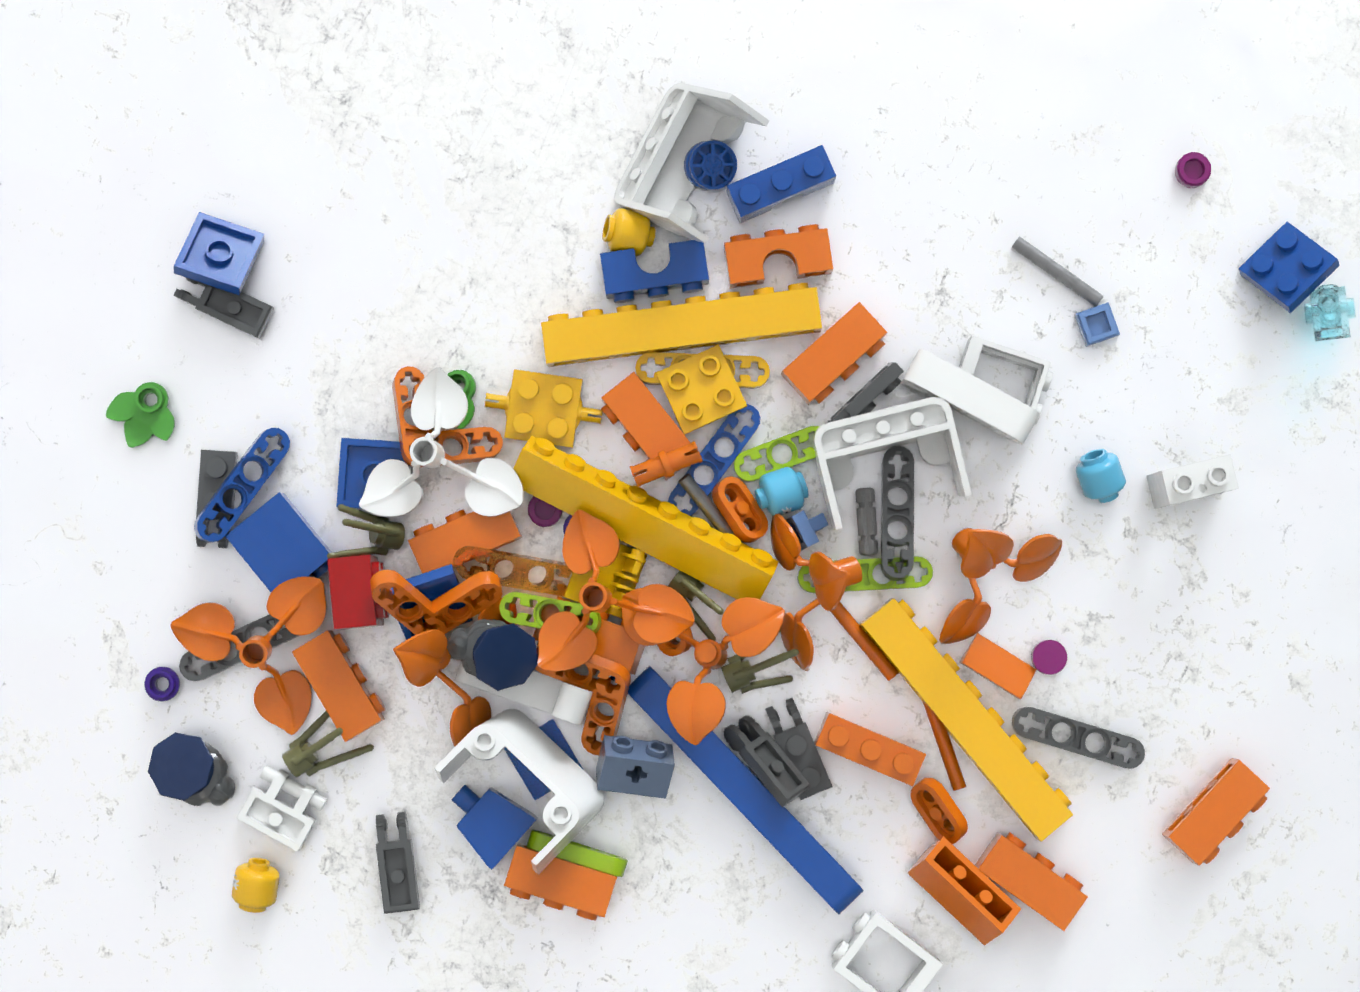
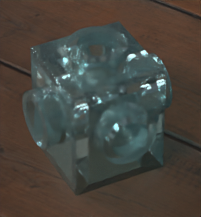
(1330, 312)

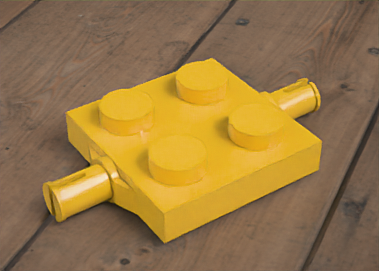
(543, 407)

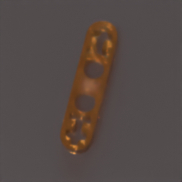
(521, 566)

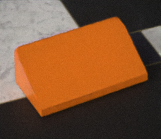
(998, 666)

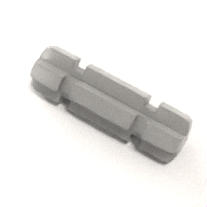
(866, 521)

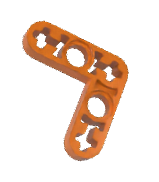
(409, 433)
(476, 592)
(603, 692)

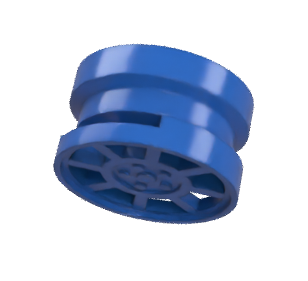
(710, 165)

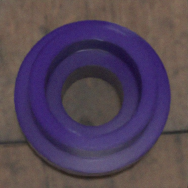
(152, 688)

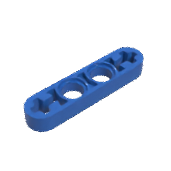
(716, 463)
(246, 488)

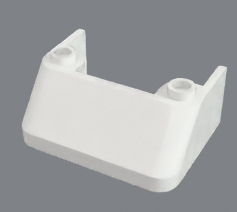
(656, 175)
(919, 421)
(575, 791)

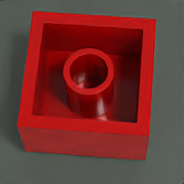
(352, 593)

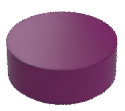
(1193, 170)
(543, 513)
(1049, 657)

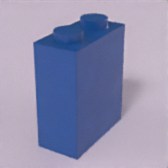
(280, 543)

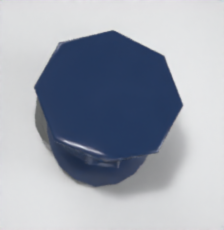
(495, 652)
(190, 771)

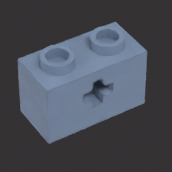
(635, 766)

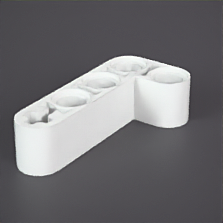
(970, 396)
(541, 693)

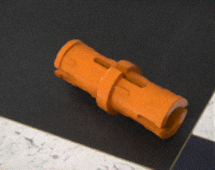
(666, 464)

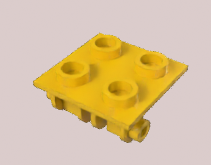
(701, 389)
(618, 577)

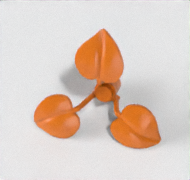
(979, 554)
(828, 578)
(298, 606)
(568, 642)
(425, 657)
(700, 707)

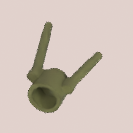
(382, 533)
(691, 588)
(739, 673)
(302, 756)

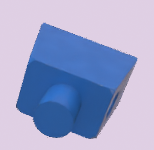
(491, 823)

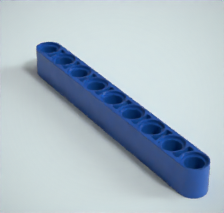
(752, 799)

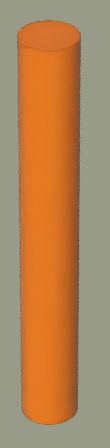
(864, 642)
(946, 750)

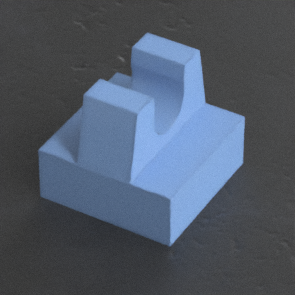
(806, 528)

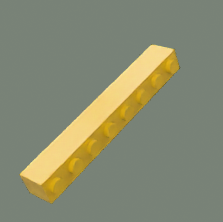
(681, 326)
(645, 521)
(966, 719)

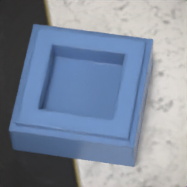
(1097, 324)

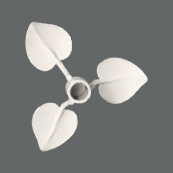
(392, 485)

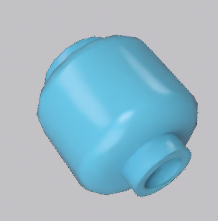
(1100, 475)
(781, 491)

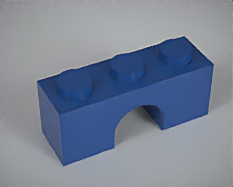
(780, 182)
(625, 278)

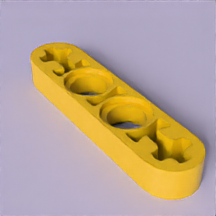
(745, 380)

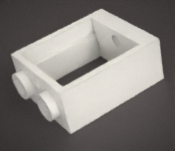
(1041, 379)
(1192, 481)
(864, 927)

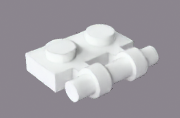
(276, 818)

